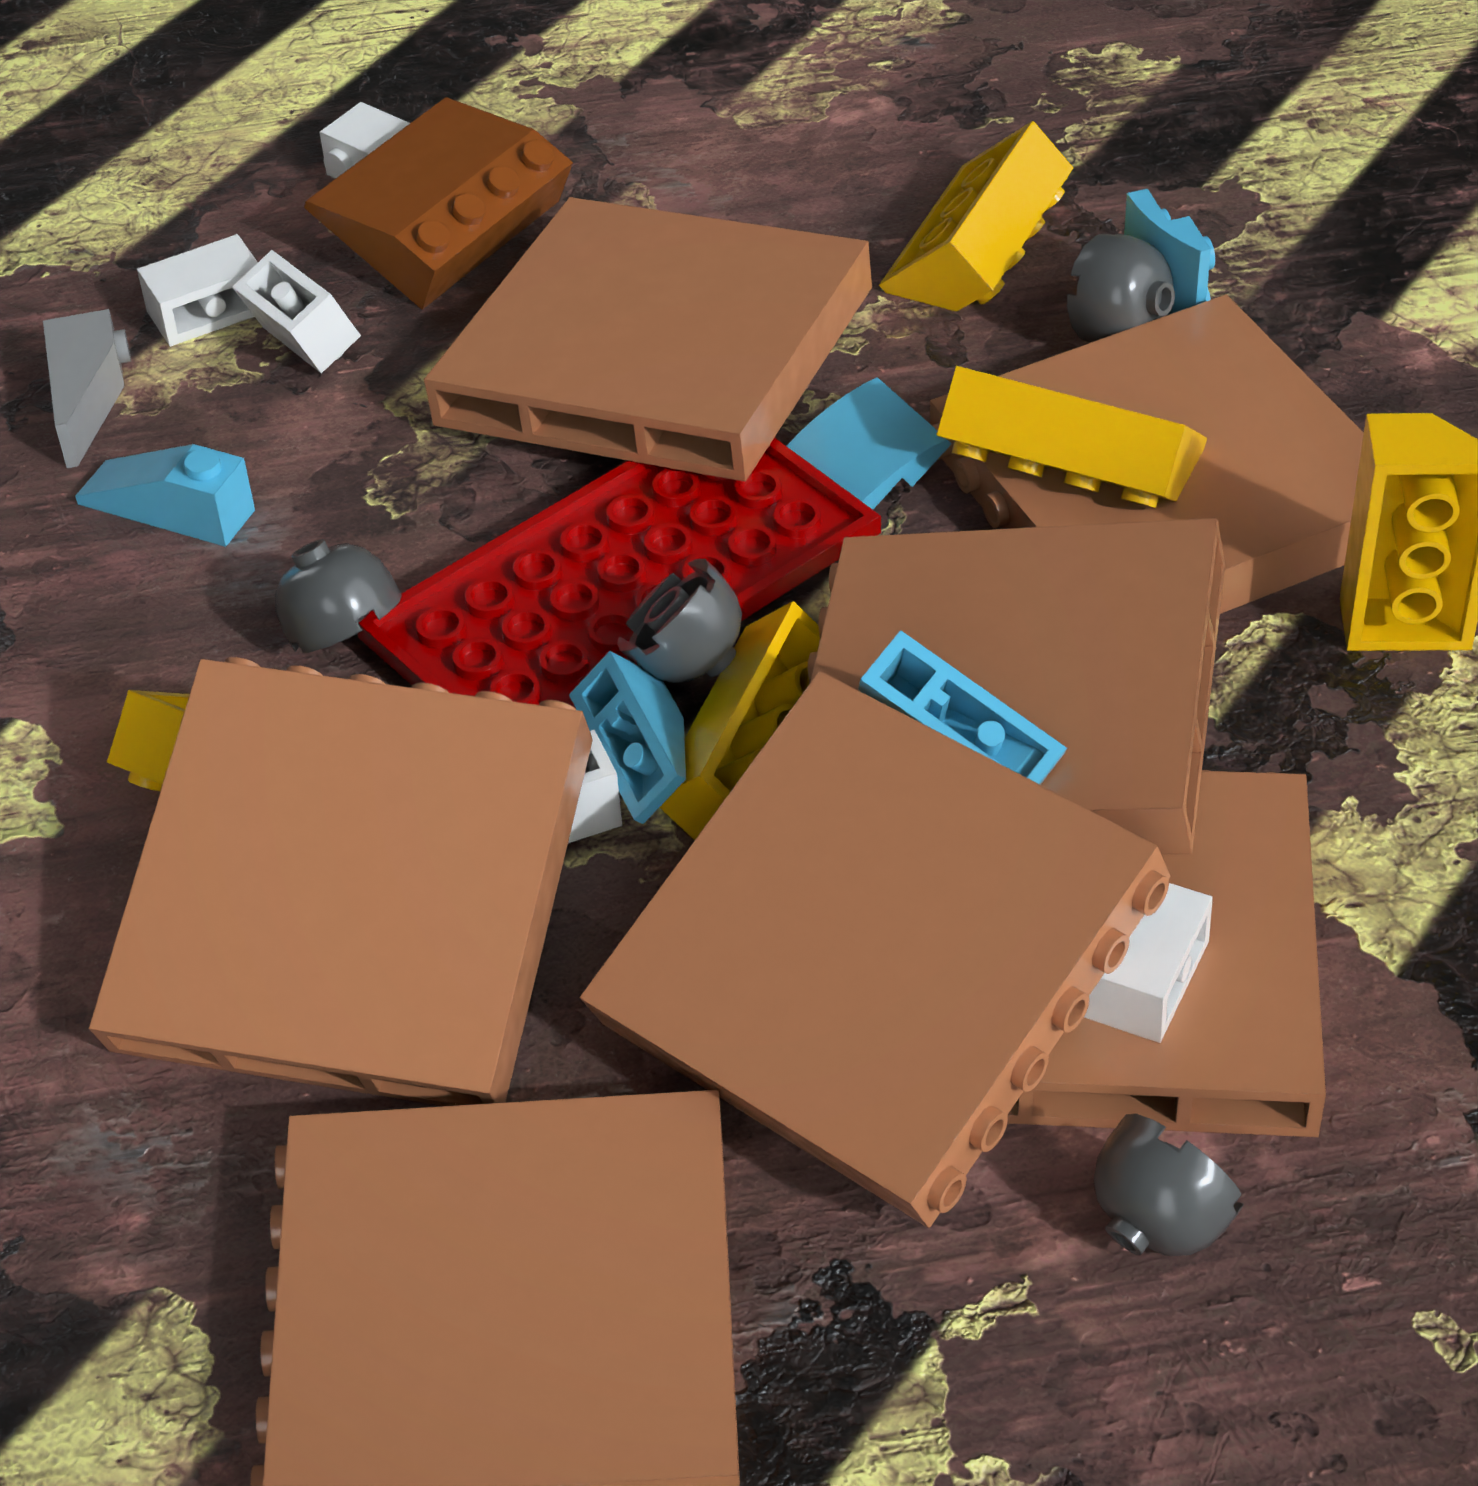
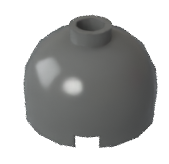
(1118, 286)
(331, 593)
(685, 626)
(1161, 1193)

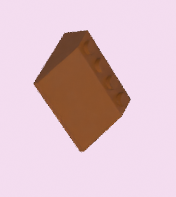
(442, 196)

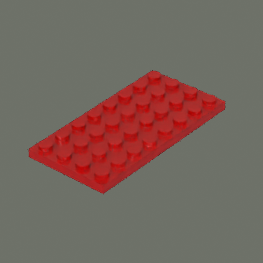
(558, 588)

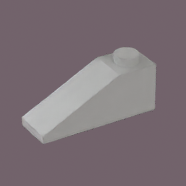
(84, 376)

